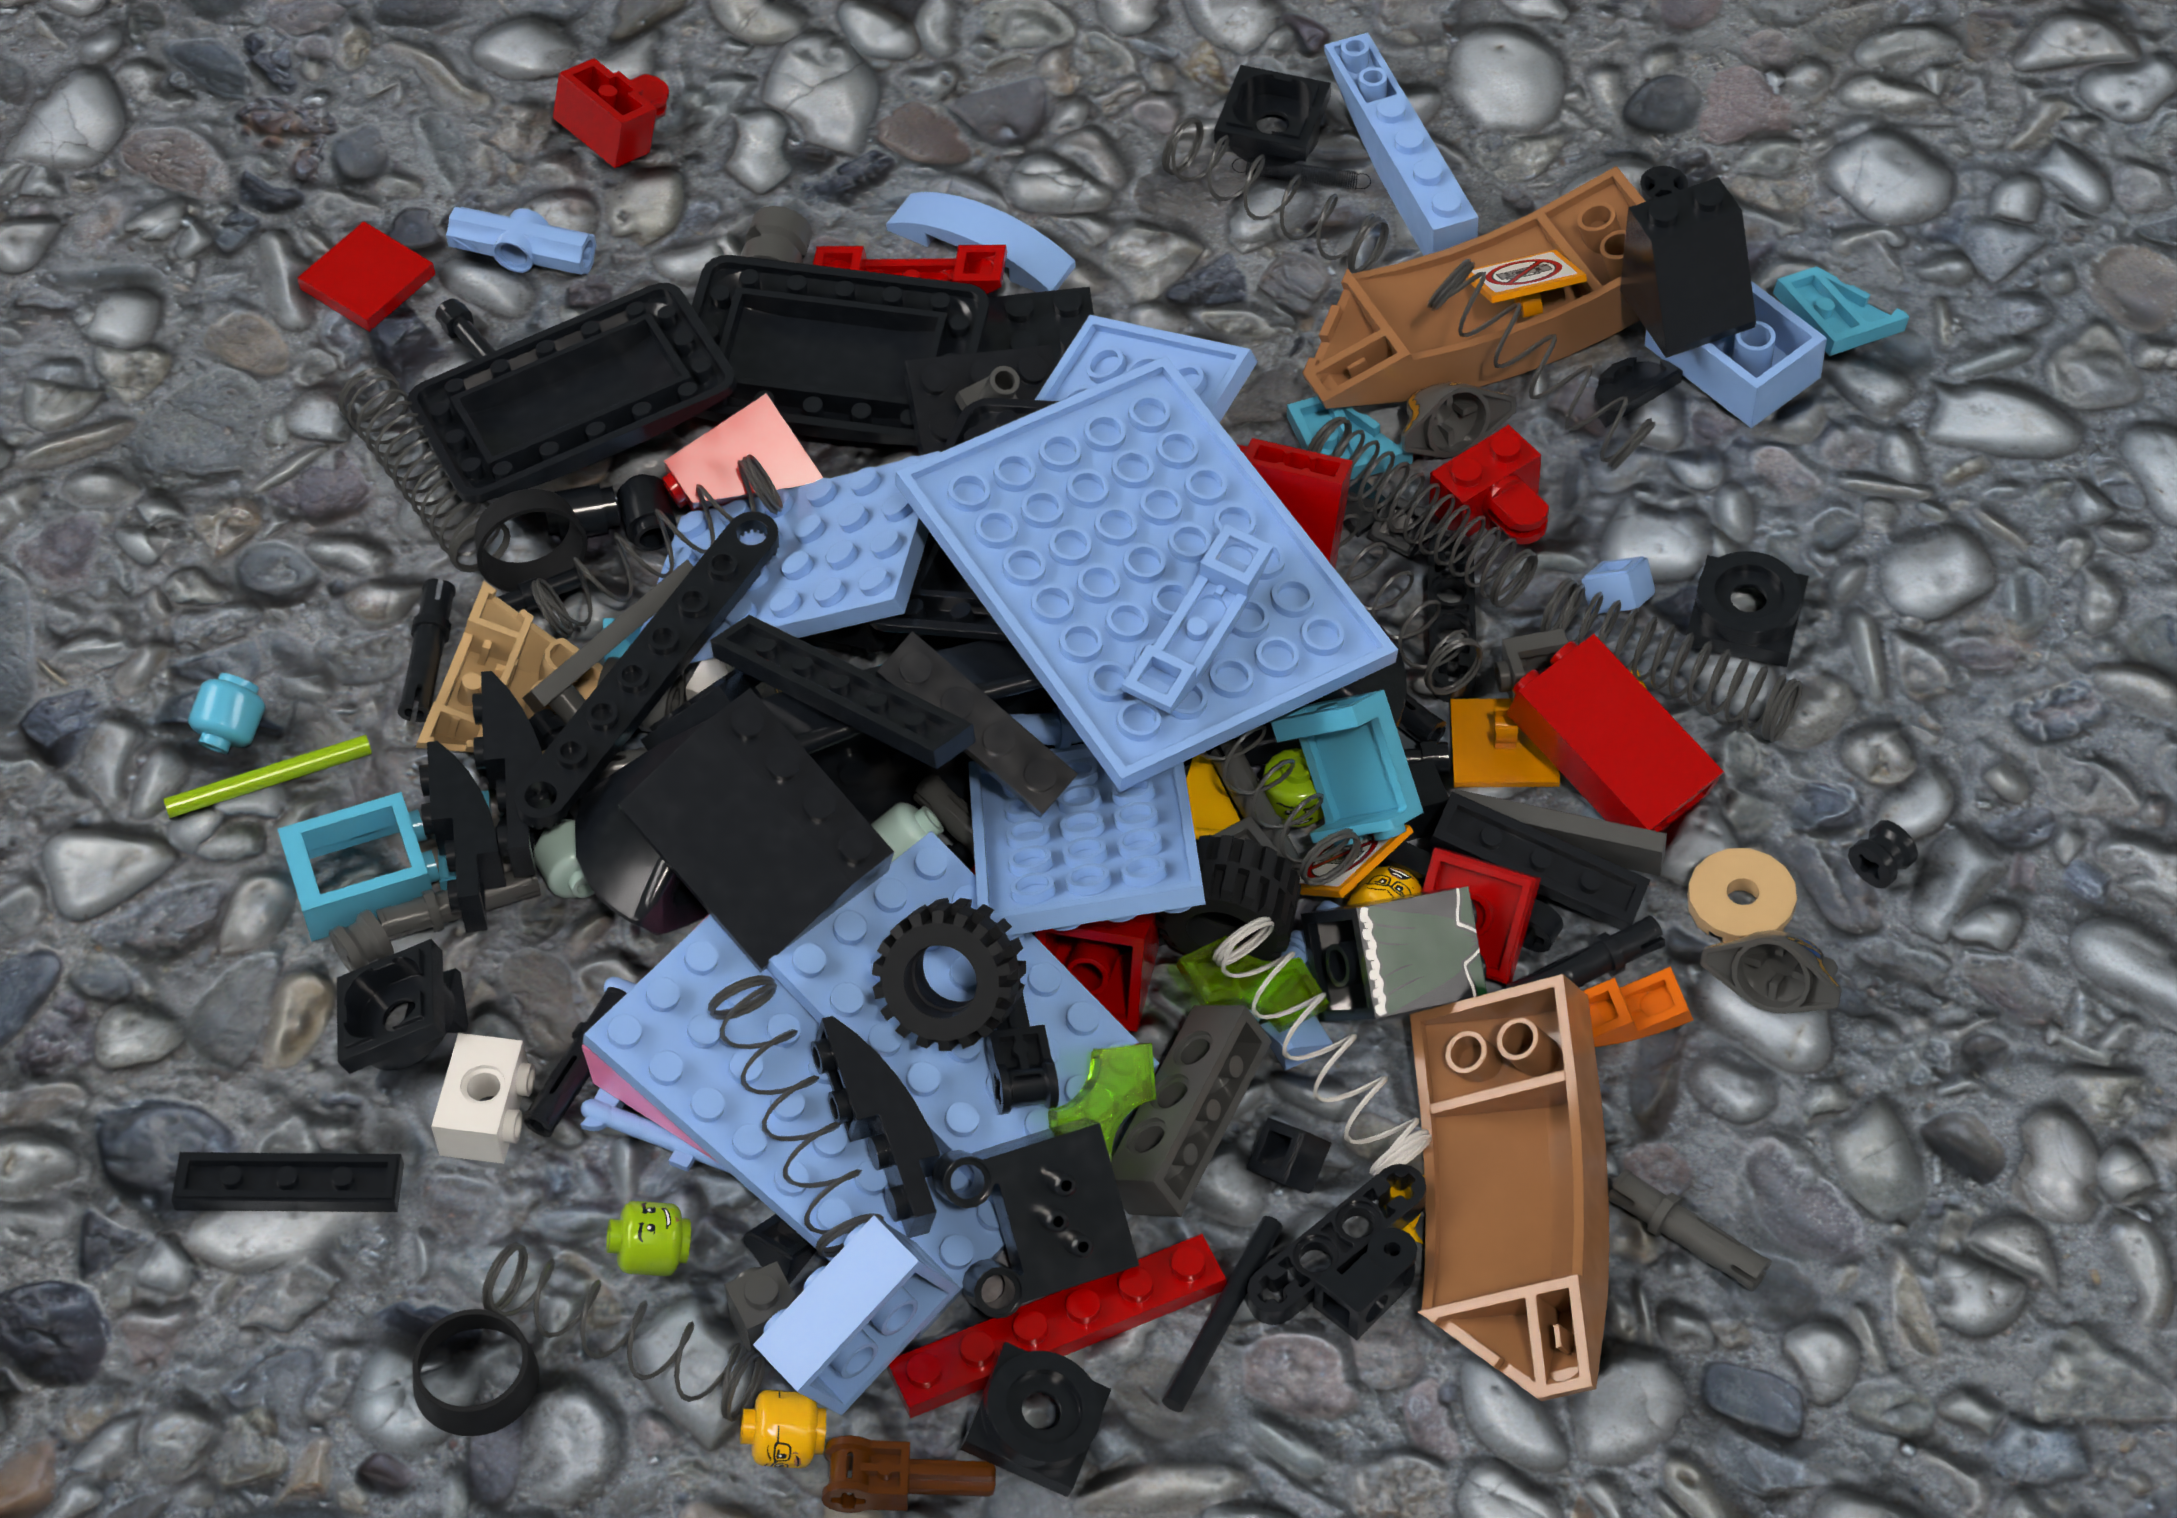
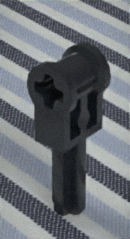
(1021, 1063)

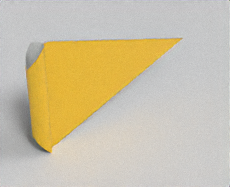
(1208, 799)

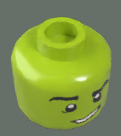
(1293, 789)
(649, 1238)

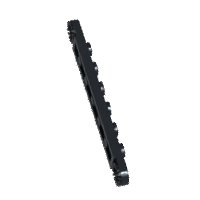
(646, 670)

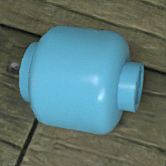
(226, 713)

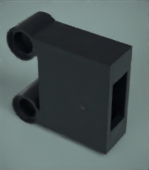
(1053, 1209)

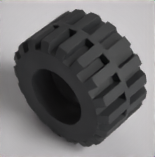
(1238, 886)
(913, 999)

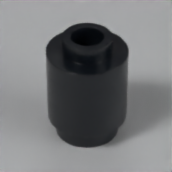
(637, 505)
(593, 507)

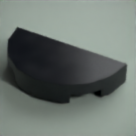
(1637, 382)

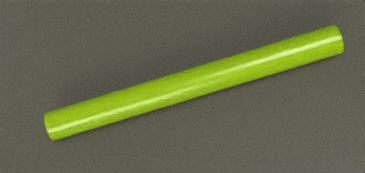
(267, 776)

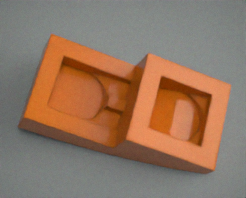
(1637, 1008)

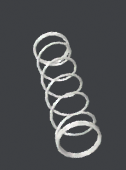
(1405, 1146)

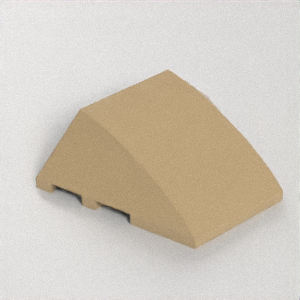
(511, 648)

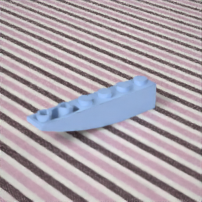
(1401, 147)

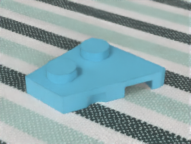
(1837, 309)
(1310, 415)

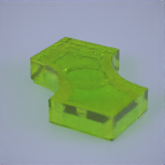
(1287, 989)
(1115, 1085)

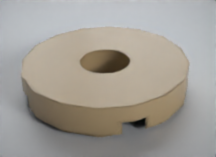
(1741, 871)

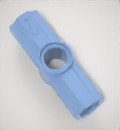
(521, 240)

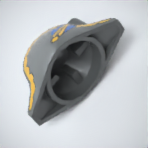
(1453, 418)
(1775, 972)

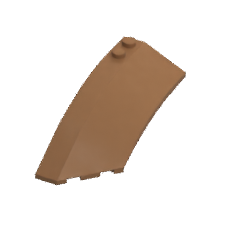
(1388, 344)
(1516, 1182)

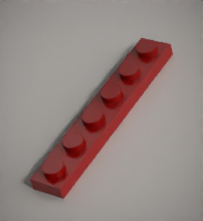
(1058, 1323)

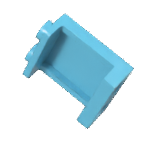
(1355, 764)

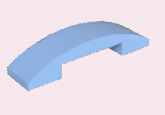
(1031, 256)
(1202, 620)

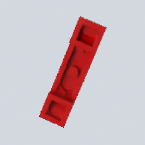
(973, 264)

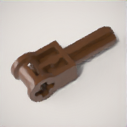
(886, 1475)

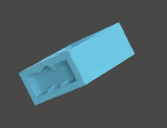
(347, 829)

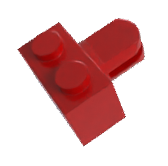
(610, 110)
(1496, 482)

